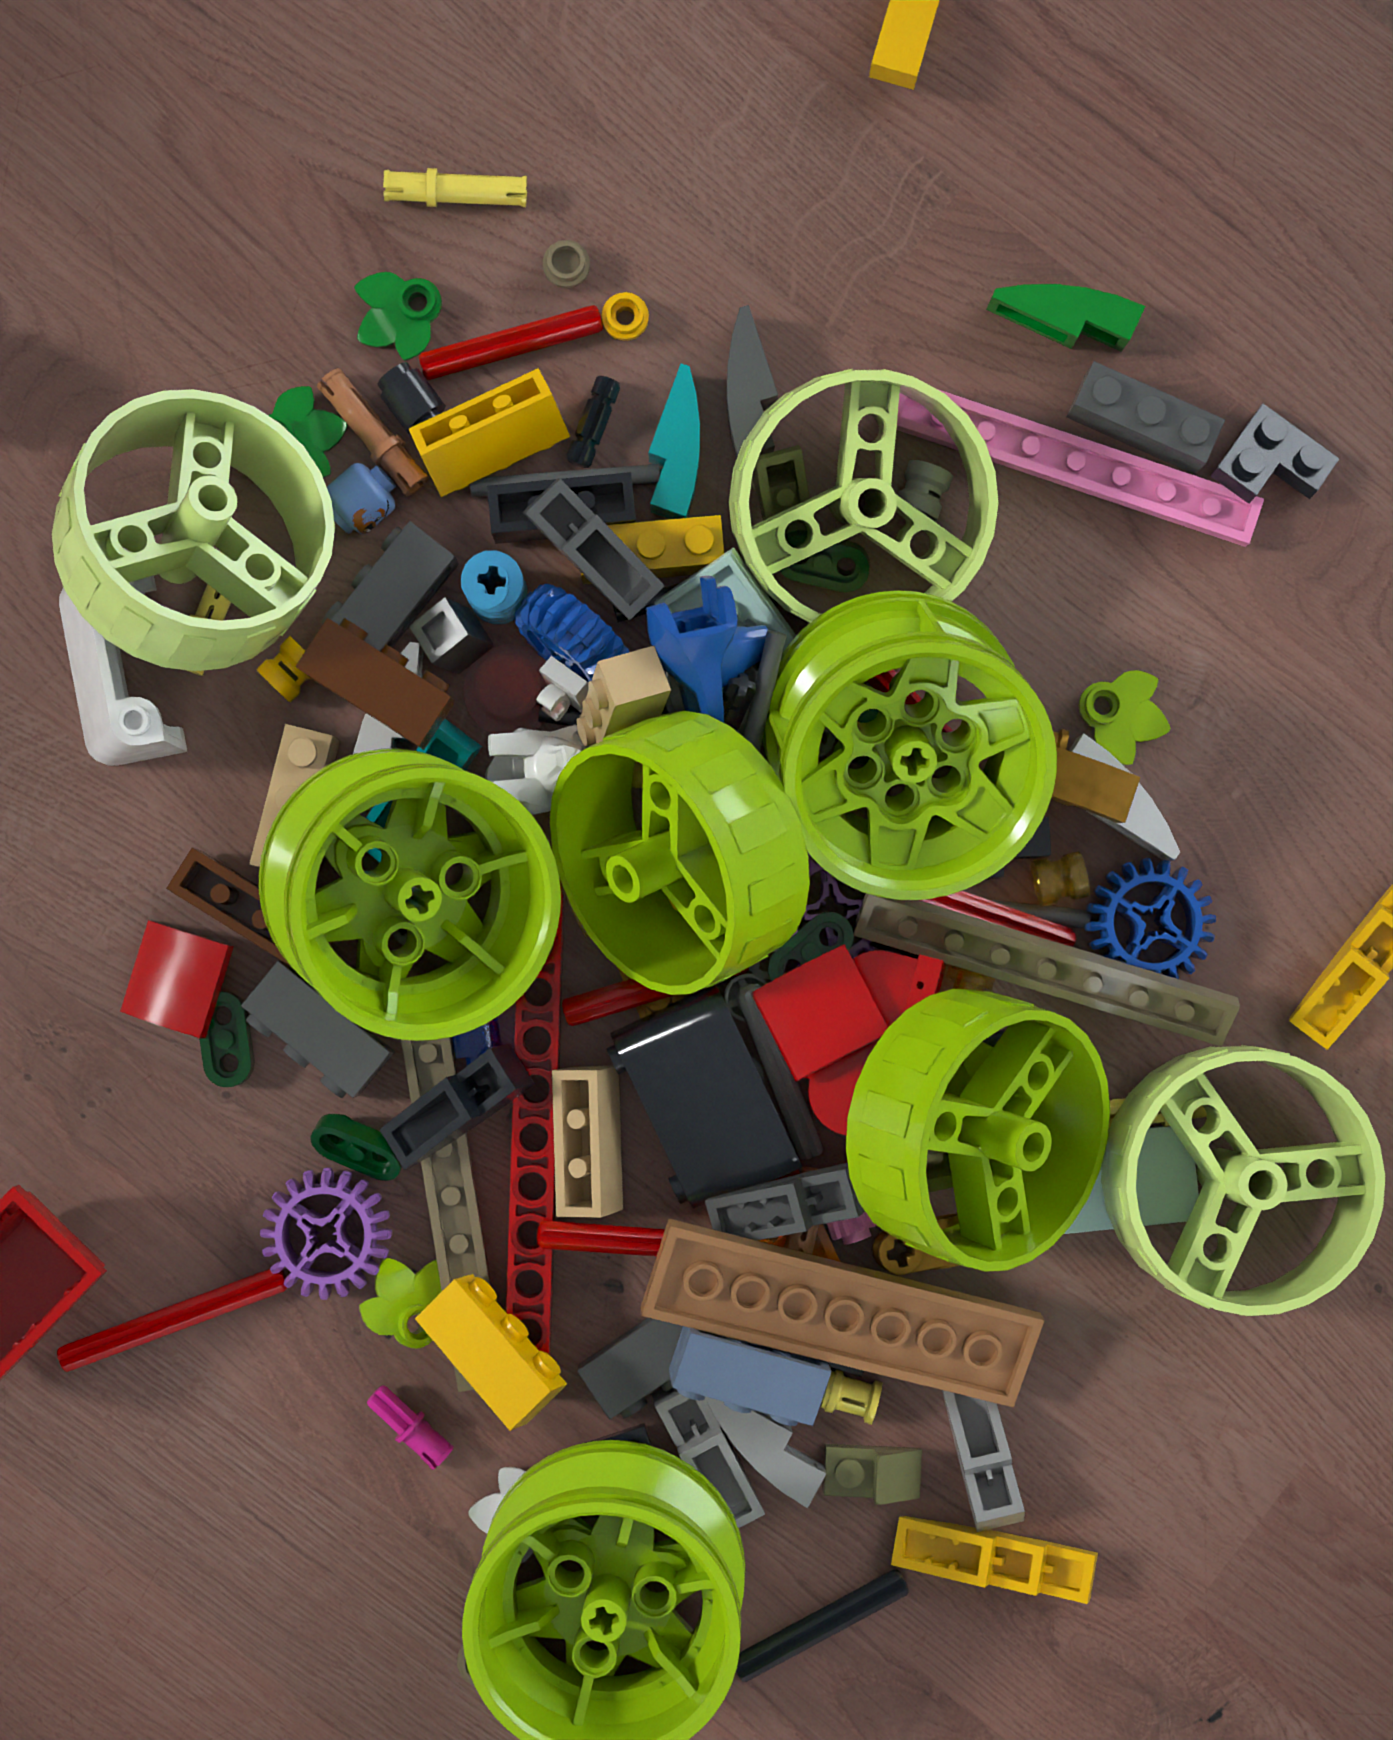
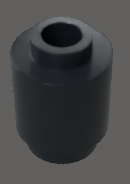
(409, 396)

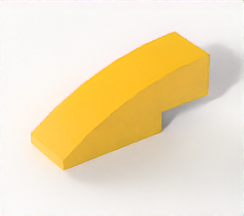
(903, 41)

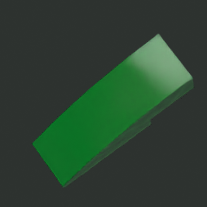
(1066, 311)

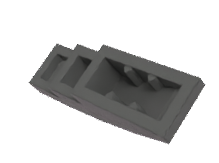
(786, 1204)

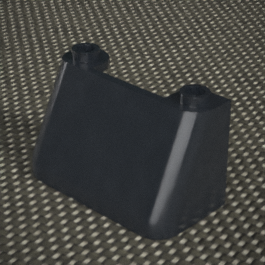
(704, 1098)

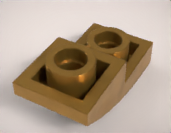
(1094, 786)

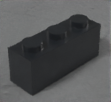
(605, 495)

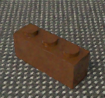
(377, 681)
(224, 897)

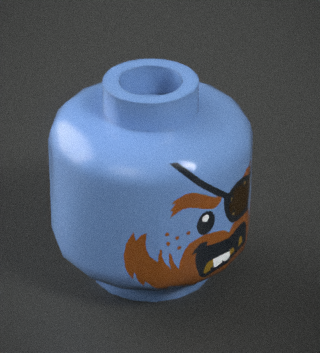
(361, 498)

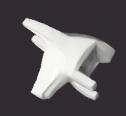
(530, 763)

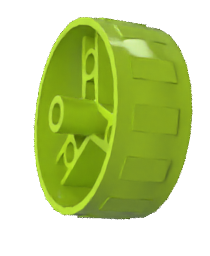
(711, 841)
(1017, 1138)

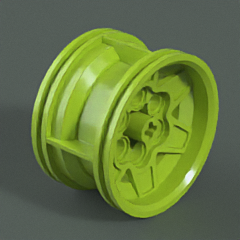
(937, 830)

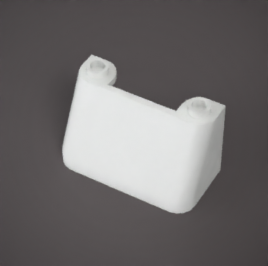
(113, 724)

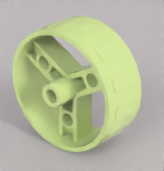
(207, 438)
(949, 561)
(1246, 1176)

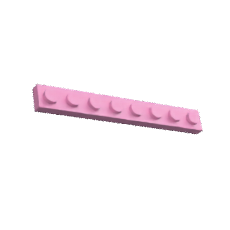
(1095, 469)

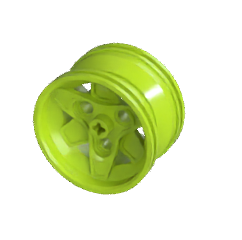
(487, 960)
(607, 1601)

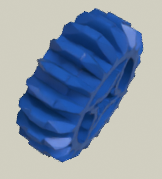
(567, 630)
(1163, 903)

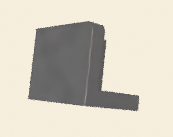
(451, 635)

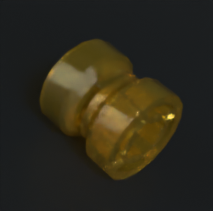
(1060, 878)

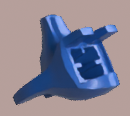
(704, 647)

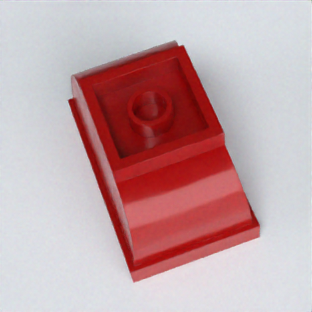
(895, 987)
(41, 1273)

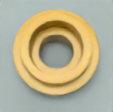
(625, 302)

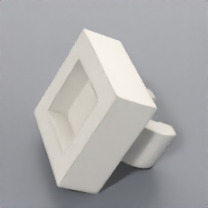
(562, 689)

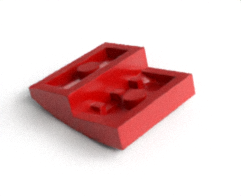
(176, 979)
(820, 1012)

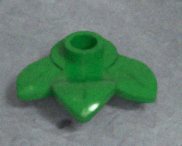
(392, 318)
(313, 428)

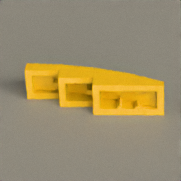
(1350, 977)
(994, 1559)

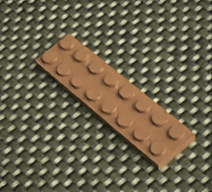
(841, 1313)

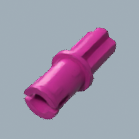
(410, 1427)

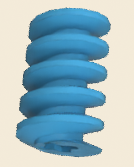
(482, 574)

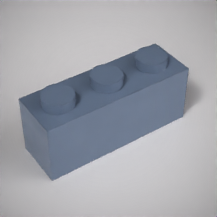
(749, 1376)

